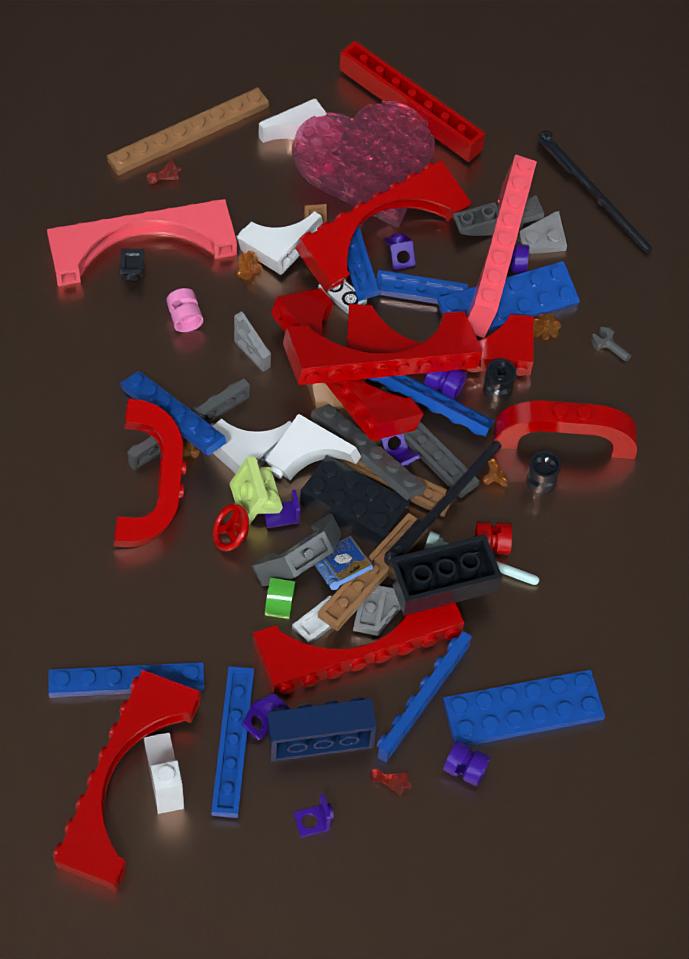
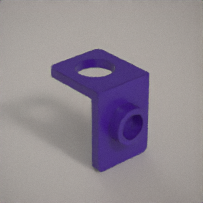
(398, 243)
(401, 453)
(289, 514)
(260, 709)
(323, 814)

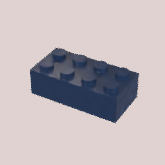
(321, 729)

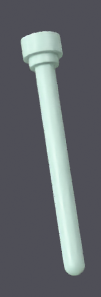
(435, 540)

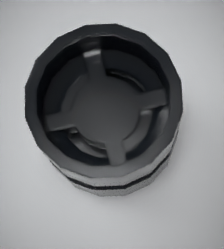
(499, 380)
(543, 472)

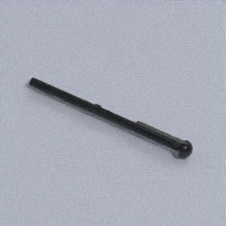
(545, 139)
(421, 526)

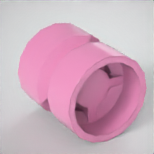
(184, 310)

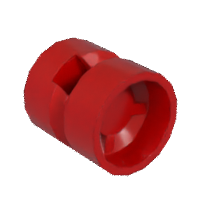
(498, 536)

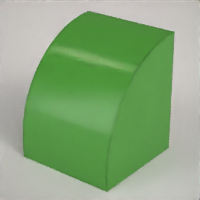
(280, 598)

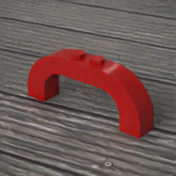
(567, 418)
(156, 422)

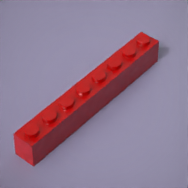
(393, 86)

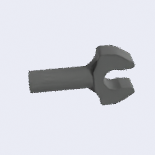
(608, 343)

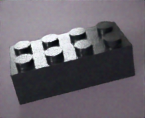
(354, 500)
(444, 574)

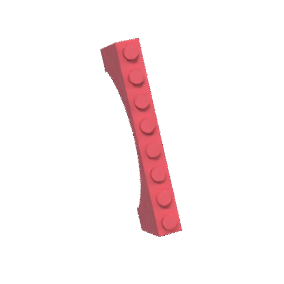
(201, 223)
(498, 258)

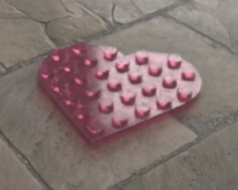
(363, 152)

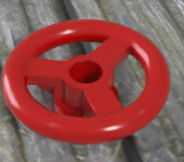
(236, 527)

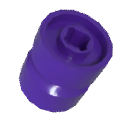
(519, 258)
(447, 381)
(466, 763)

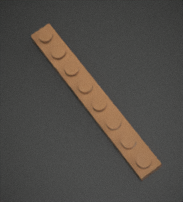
(187, 131)

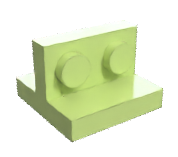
(255, 489)

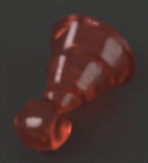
(169, 172)
(396, 782)

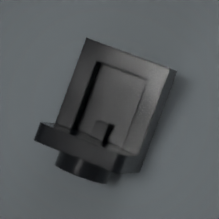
(132, 264)

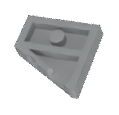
(544, 235)
(250, 342)
(377, 611)

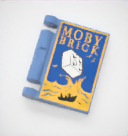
(343, 564)

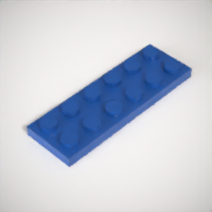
(526, 293)
(523, 708)

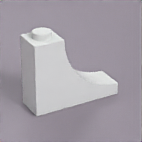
(287, 123)
(277, 245)
(246, 444)
(305, 444)
(164, 773)

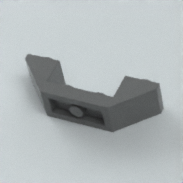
(302, 555)

